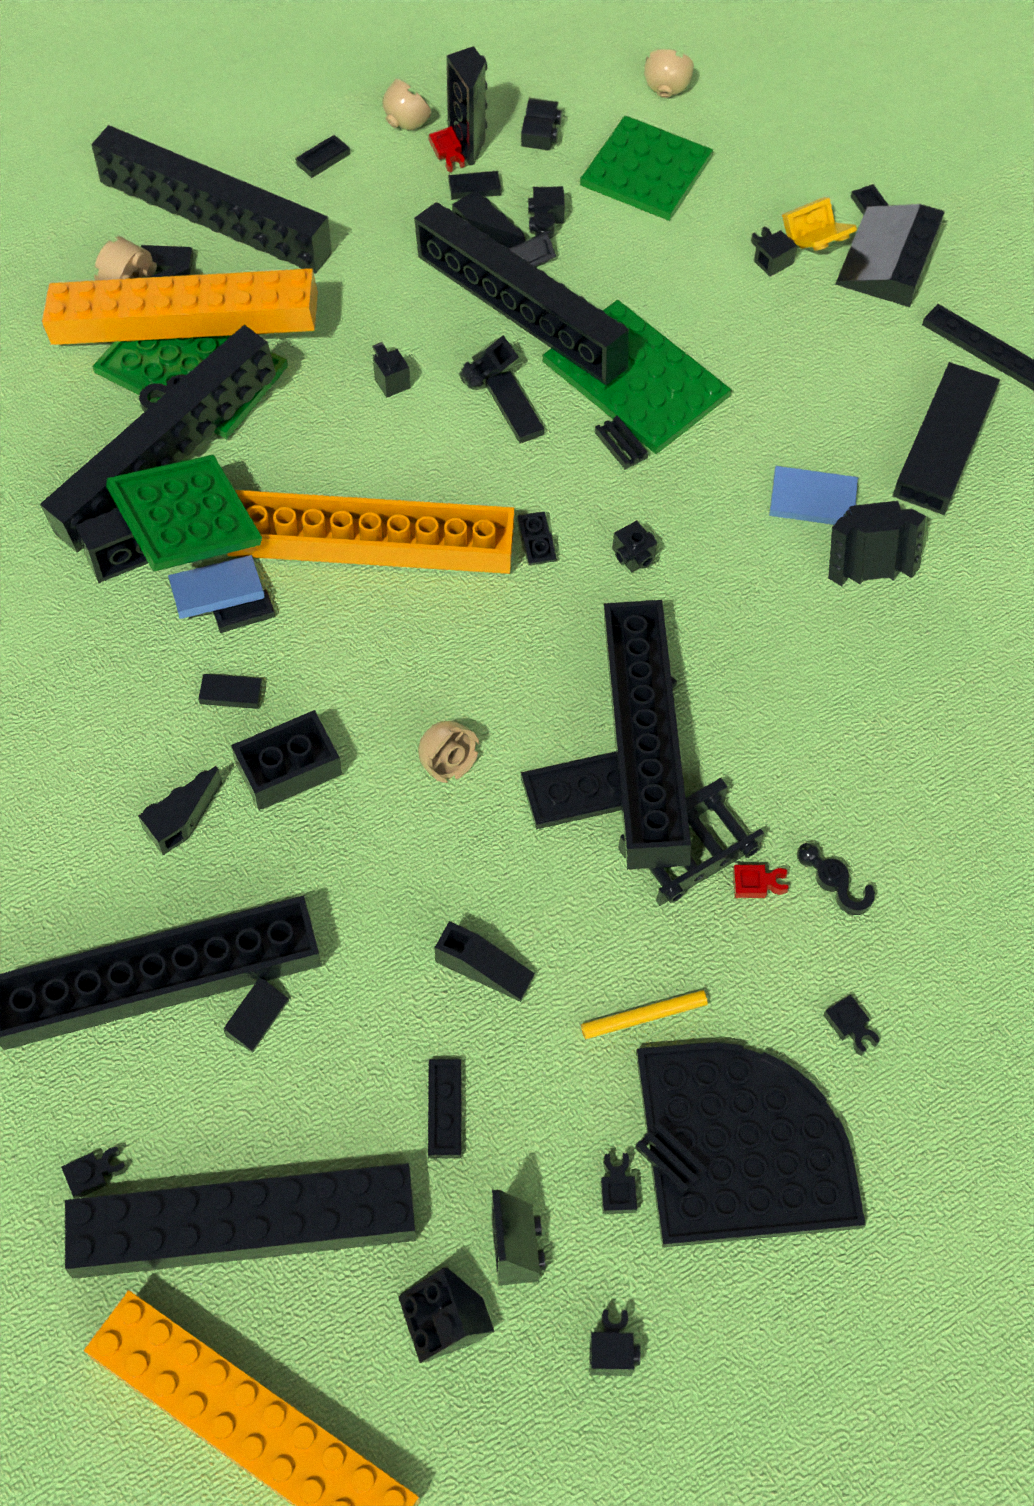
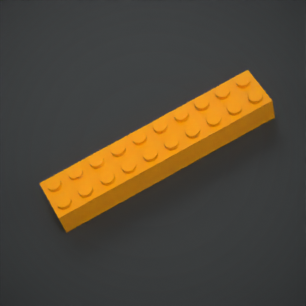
(180, 306)
(380, 532)
(237, 1413)

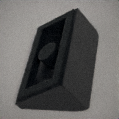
(255, 1015)

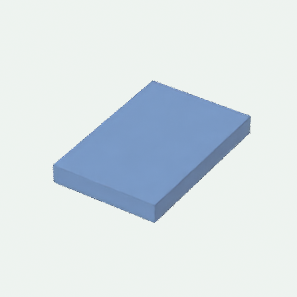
(811, 495)
(216, 587)

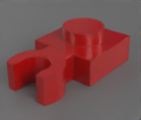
(447, 146)
(753, 881)

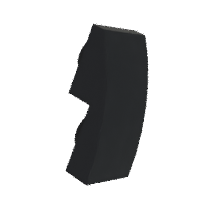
(536, 538)

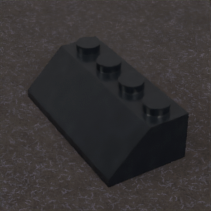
(467, 100)

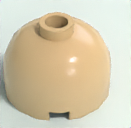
(668, 73)
(404, 107)
(447, 750)

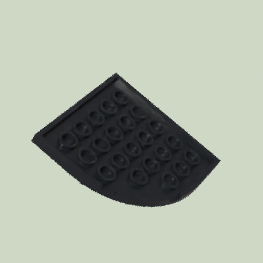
(763, 1134)

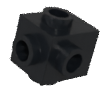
(634, 546)

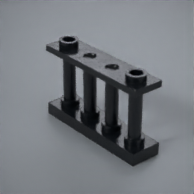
(708, 798)

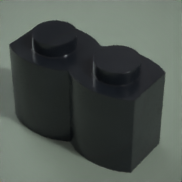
(540, 124)

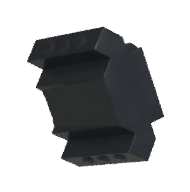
(876, 543)

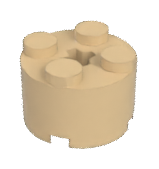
(124, 261)

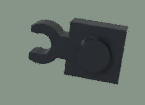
(850, 1021)
(88, 1173)
(618, 1190)

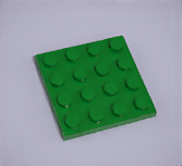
(646, 167)
(183, 512)

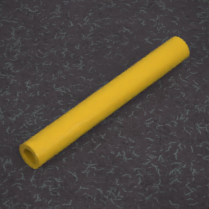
(644, 1014)

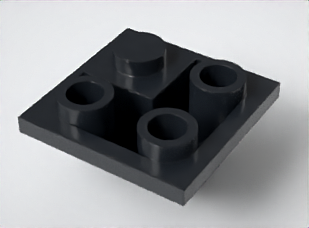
(444, 1315)

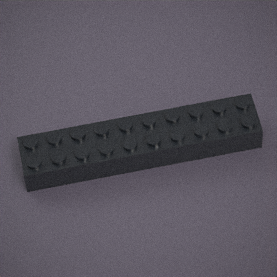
(212, 199)
(522, 293)
(165, 430)
(646, 736)
(155, 972)
(238, 1221)

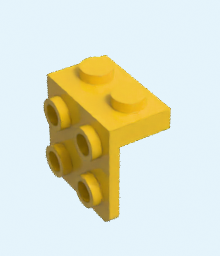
(815, 225)

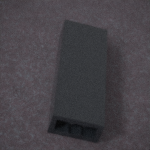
(946, 438)

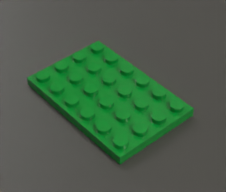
(157, 360)
(657, 393)

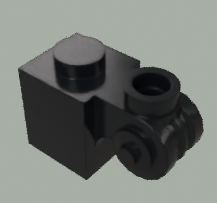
(547, 209)
(488, 362)

